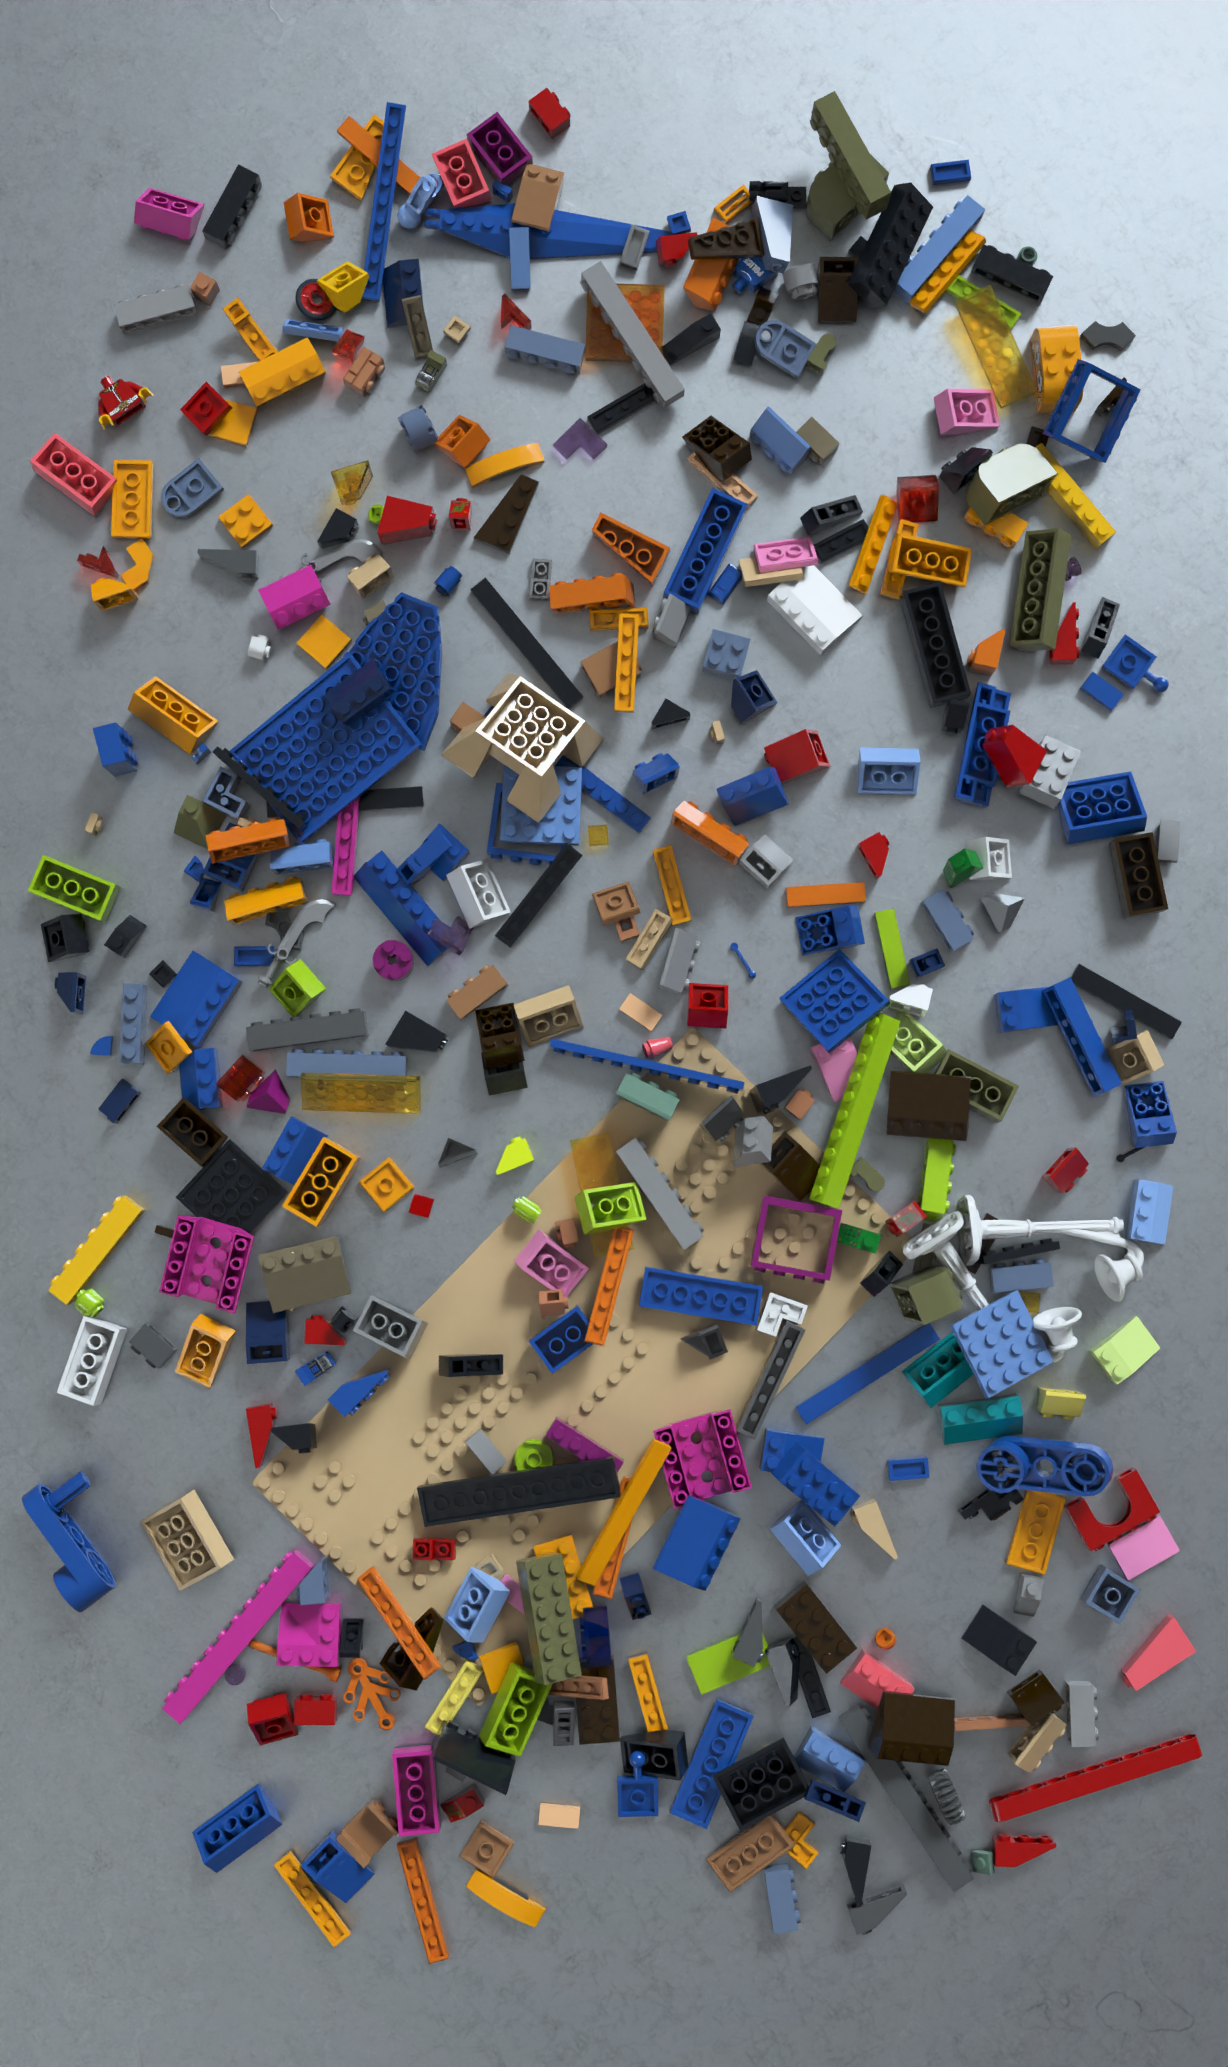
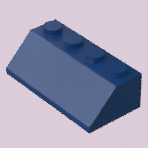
(236, 1829)

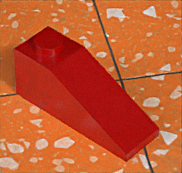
(260, 1421)

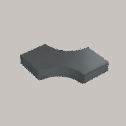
(1099, 335)
(281, 923)

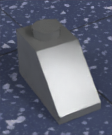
(1028, 1594)

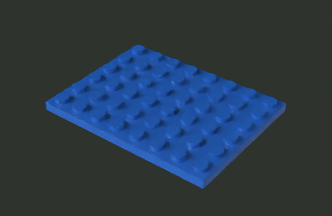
(317, 758)

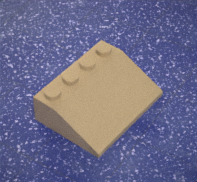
(187, 1540)

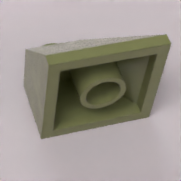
(197, 820)

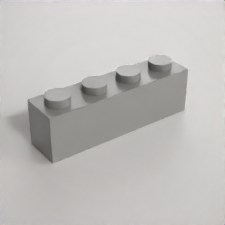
(155, 308)

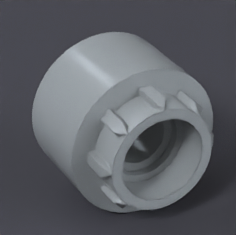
(801, 281)

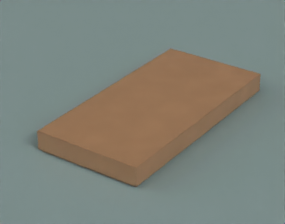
(750, 1852)

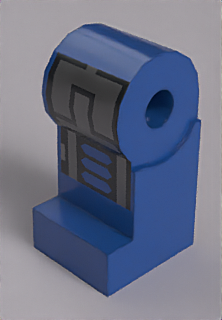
(315, 1368)

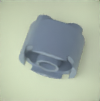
(418, 428)

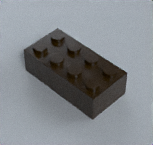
(1138, 875)
(815, 1627)
(596, 1717)

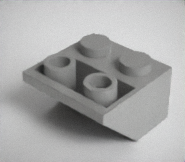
(672, 620)
(765, 861)

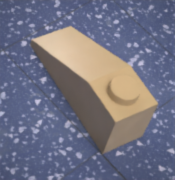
(871, 1522)

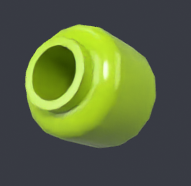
(89, 1302)

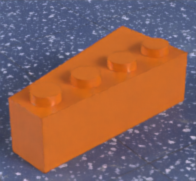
(636, 549)
(592, 593)

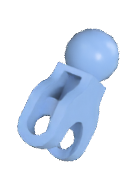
(419, 200)

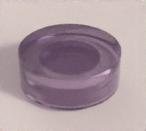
(235, 1674)

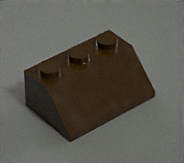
(192, 1132)

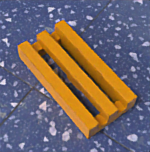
(722, 215)

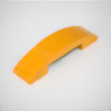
(249, 329)
(504, 462)
(505, 1899)

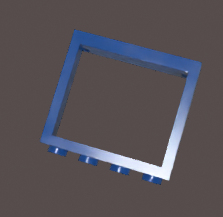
(1069, 399)
(514, 855)

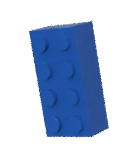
(815, 1484)

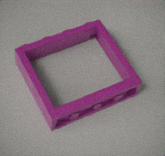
(782, 1270)

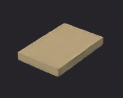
(753, 577)

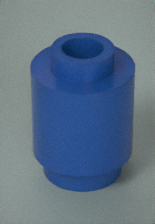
(447, 580)

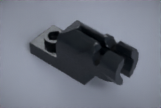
(778, 191)
(991, 1504)

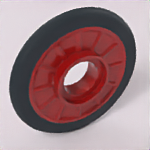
(307, 306)

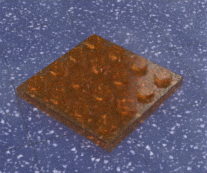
(647, 304)

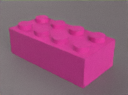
(416, 1790)

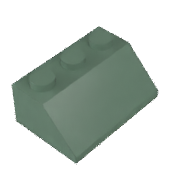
(648, 1096)

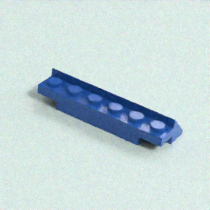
(977, 771)
(400, 905)

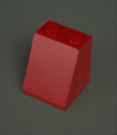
(405, 521)
(1013, 754)
(797, 755)

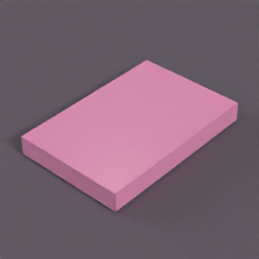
(785, 554)
(1143, 1547)

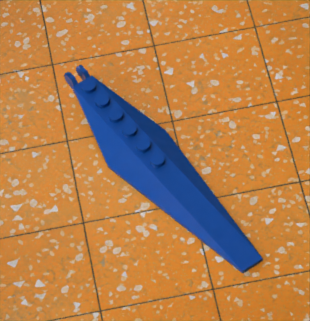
(568, 235)

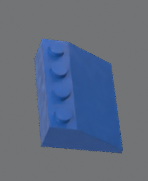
(1101, 808)
(196, 998)
(696, 1543)

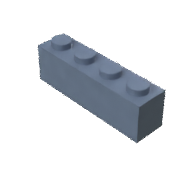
(544, 349)
(133, 1024)

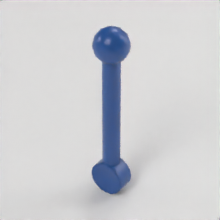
(734, 946)

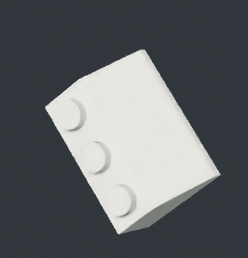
(478, 893)

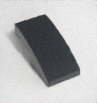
(746, 347)

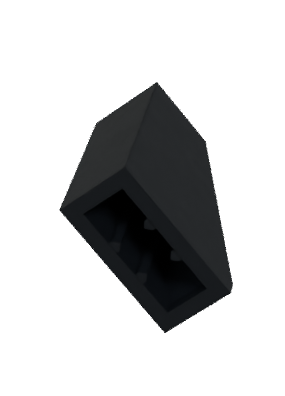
(416, 1035)

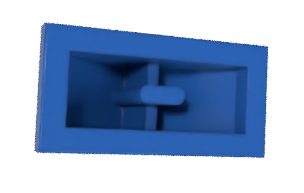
(206, 894)

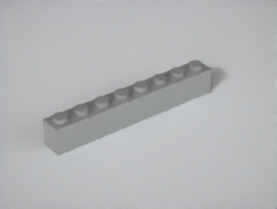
(632, 334)

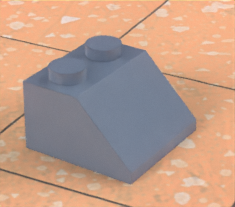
(315, 1585)

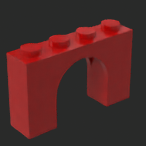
(1139, 1509)

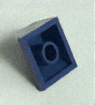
(750, 696)
(71, 990)

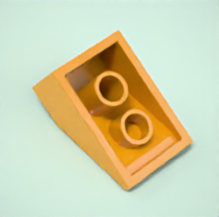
(204, 1350)

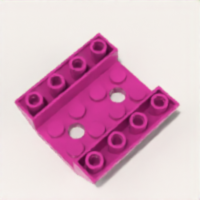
(194, 1256)
(716, 1452)

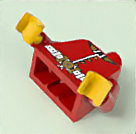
(120, 401)

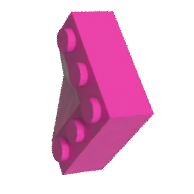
(309, 1635)

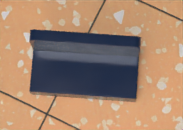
(1125, 1032)
(119, 1101)

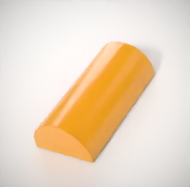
(929, 560)

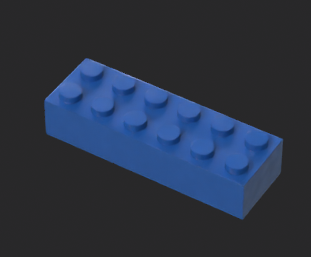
(706, 549)

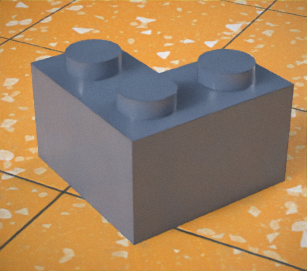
(221, 794)

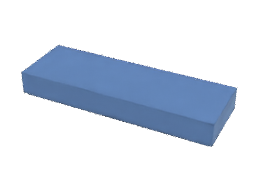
(519, 258)
(312, 330)

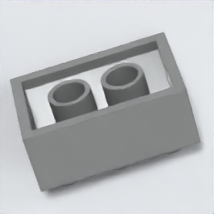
(679, 962)

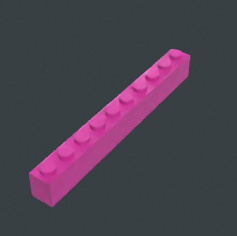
(237, 1637)

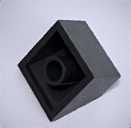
(65, 937)

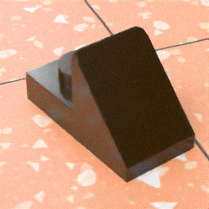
(762, 306)
(1110, 400)

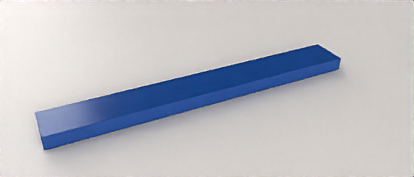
(867, 1373)

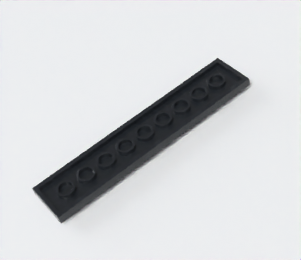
(519, 1491)

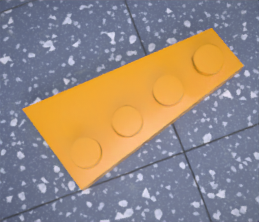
(355, 169)

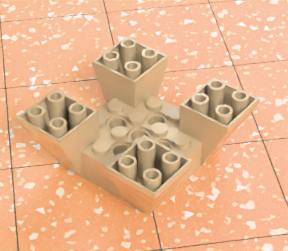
(533, 759)

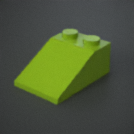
(609, 1207)

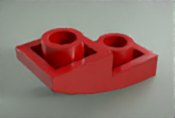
(434, 1548)

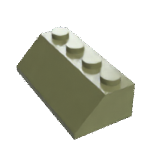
(989, 1092)

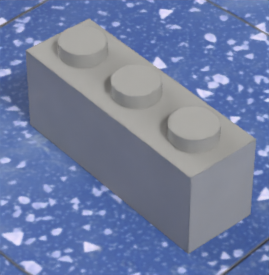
(1081, 1714)

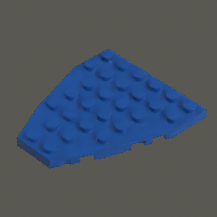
(409, 654)

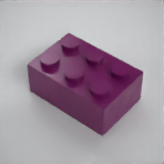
(499, 149)

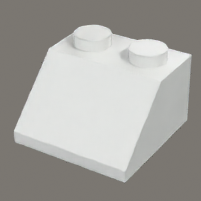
(994, 857)

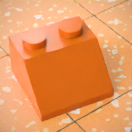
(308, 218)
(462, 440)
(986, 655)

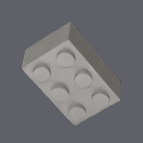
(1052, 773)
(390, 1327)

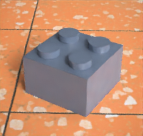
(726, 654)
(1110, 1594)

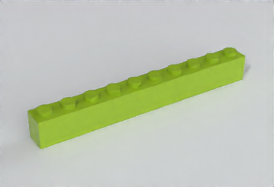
(854, 1110)

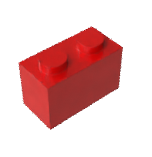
(549, 112)
(315, 1709)

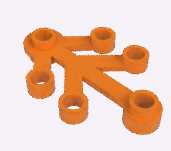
(370, 1690)

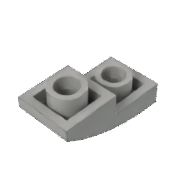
(540, 578)
(1168, 841)
(486, 1451)

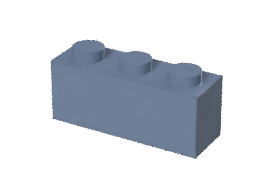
(947, 920)
(1020, 1276)
(781, 1898)

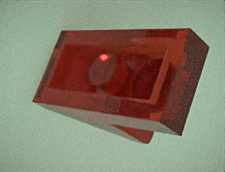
(511, 312)
(348, 346)
(103, 564)

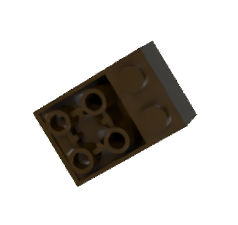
(835, 297)
(718, 447)
(499, 1035)
(792, 1166)
(1035, 1698)

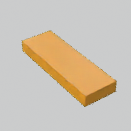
(609, 618)

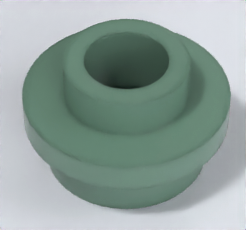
(1028, 251)

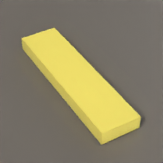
(455, 1695)

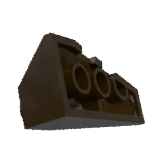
(398, 1663)

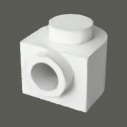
(259, 647)

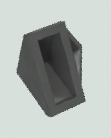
(1002, 909)
(454, 1152)
(707, 1341)

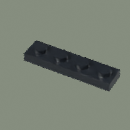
(1026, 1249)

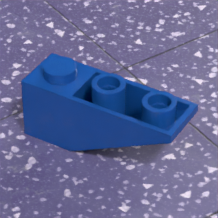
(424, 858)

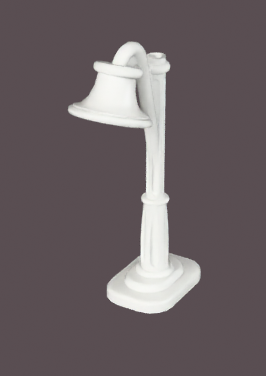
(1112, 1275)
(1055, 1322)

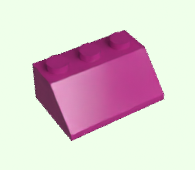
(168, 213)
(294, 597)

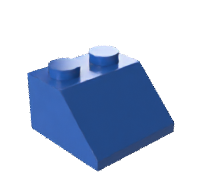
(452, 857)

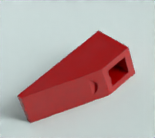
(1066, 648)
(1017, 1850)

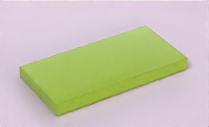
(717, 1667)

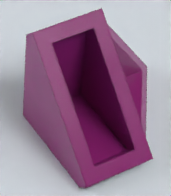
(270, 1095)

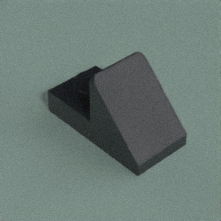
(351, 1638)

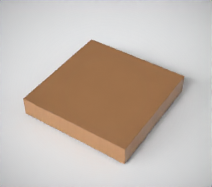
(616, 903)
(487, 1849)

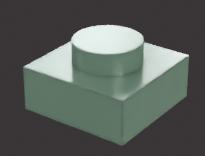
(983, 1862)

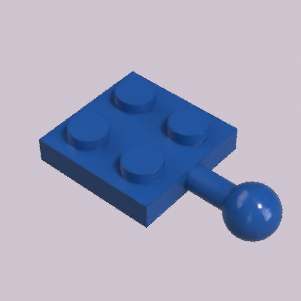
(1131, 662)
(637, 1793)

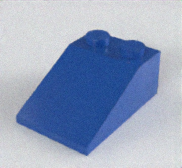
(656, 772)
(1023, 1010)
(779, 1443)

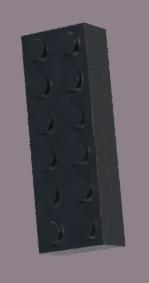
(890, 245)
(935, 644)

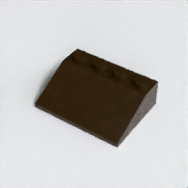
(929, 1105)
(913, 1728)

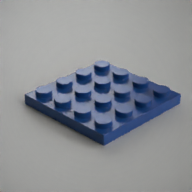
(834, 1001)

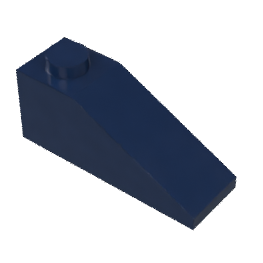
(835, 1800)

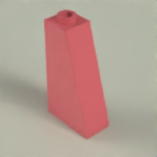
(1157, 1654)

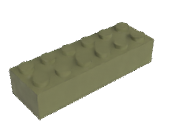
(850, 155)
(1040, 590)
(548, 1618)

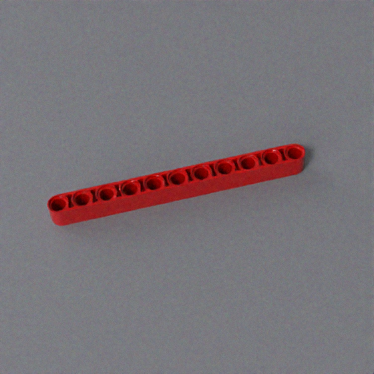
(1095, 1778)

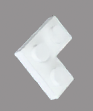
(778, 1308)

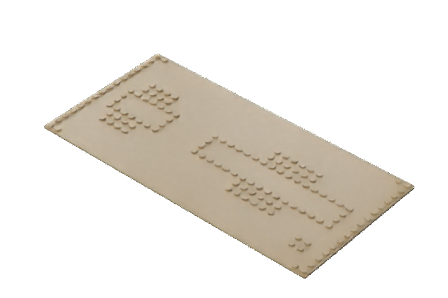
(362, 1480)

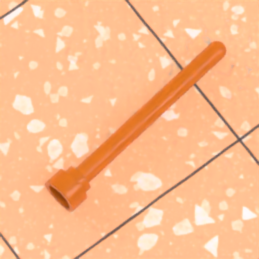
(331, 1672)

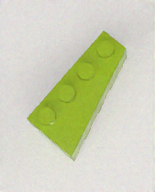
(936, 1178)

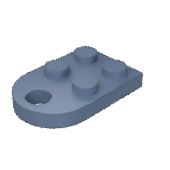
(785, 348)
(191, 488)

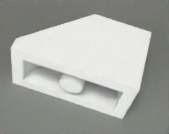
(912, 1000)

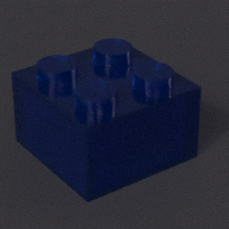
(595, 1636)

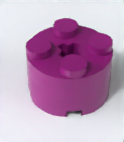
(388, 950)

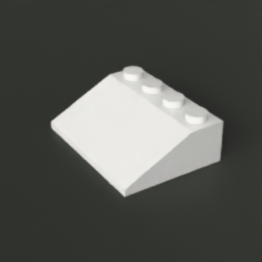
(814, 608)

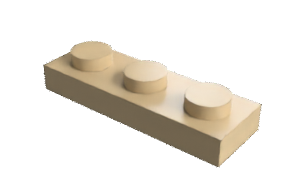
(649, 939)

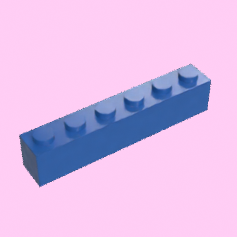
(1082, 1037)

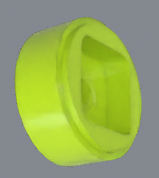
(375, 513)

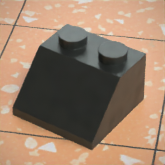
(505, 1077)

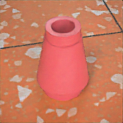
(656, 1047)

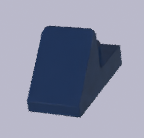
(926, 963)

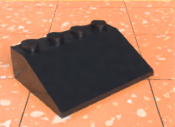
(469, 1756)
(761, 1784)

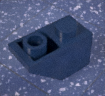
(635, 1596)

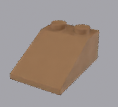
(538, 197)

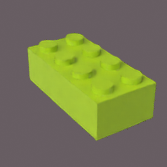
(74, 889)
(514, 1711)

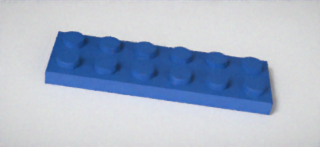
(701, 1296)
(715, 1751)

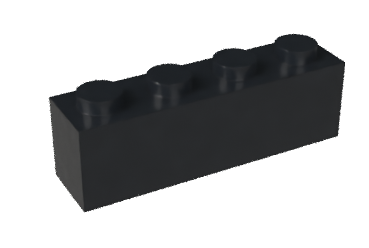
(232, 206)
(1012, 273)

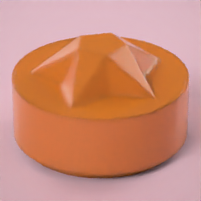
(885, 1639)

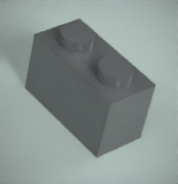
(152, 1346)

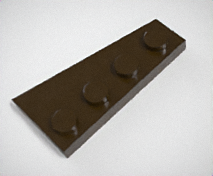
(731, 242)
(507, 518)

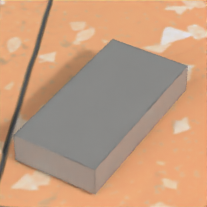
(634, 247)

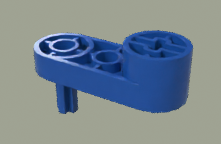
(1024, 1457)
(85, 1574)

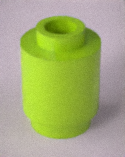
(526, 1209)

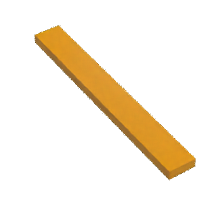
(623, 1512)

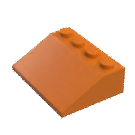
(709, 832)

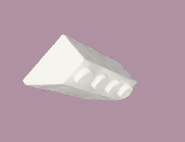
(92, 1361)

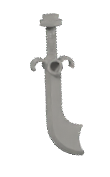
(355, 548)
(309, 913)

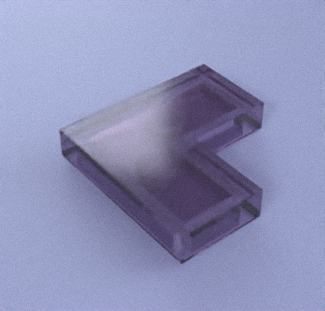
(580, 436)
(452, 937)

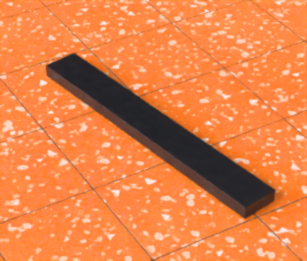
(526, 643)
(382, 799)

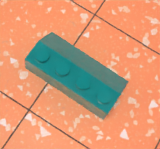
(939, 1371)
(981, 1419)

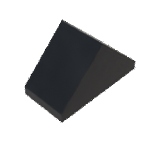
(669, 714)

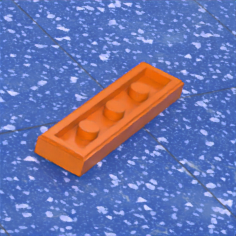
(825, 894)

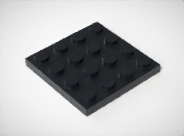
(232, 1190)

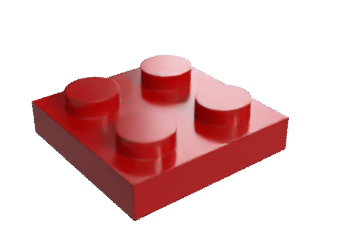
(206, 408)

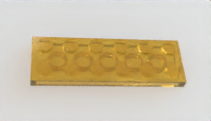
(995, 346)
(361, 1093)
(596, 1169)

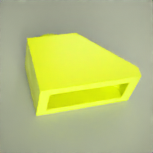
(515, 1155)

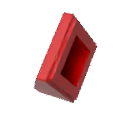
(421, 1205)

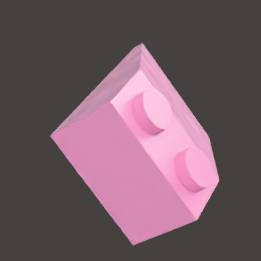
(966, 411)
(835, 1066)
(551, 1263)

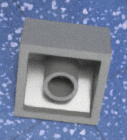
(753, 1142)

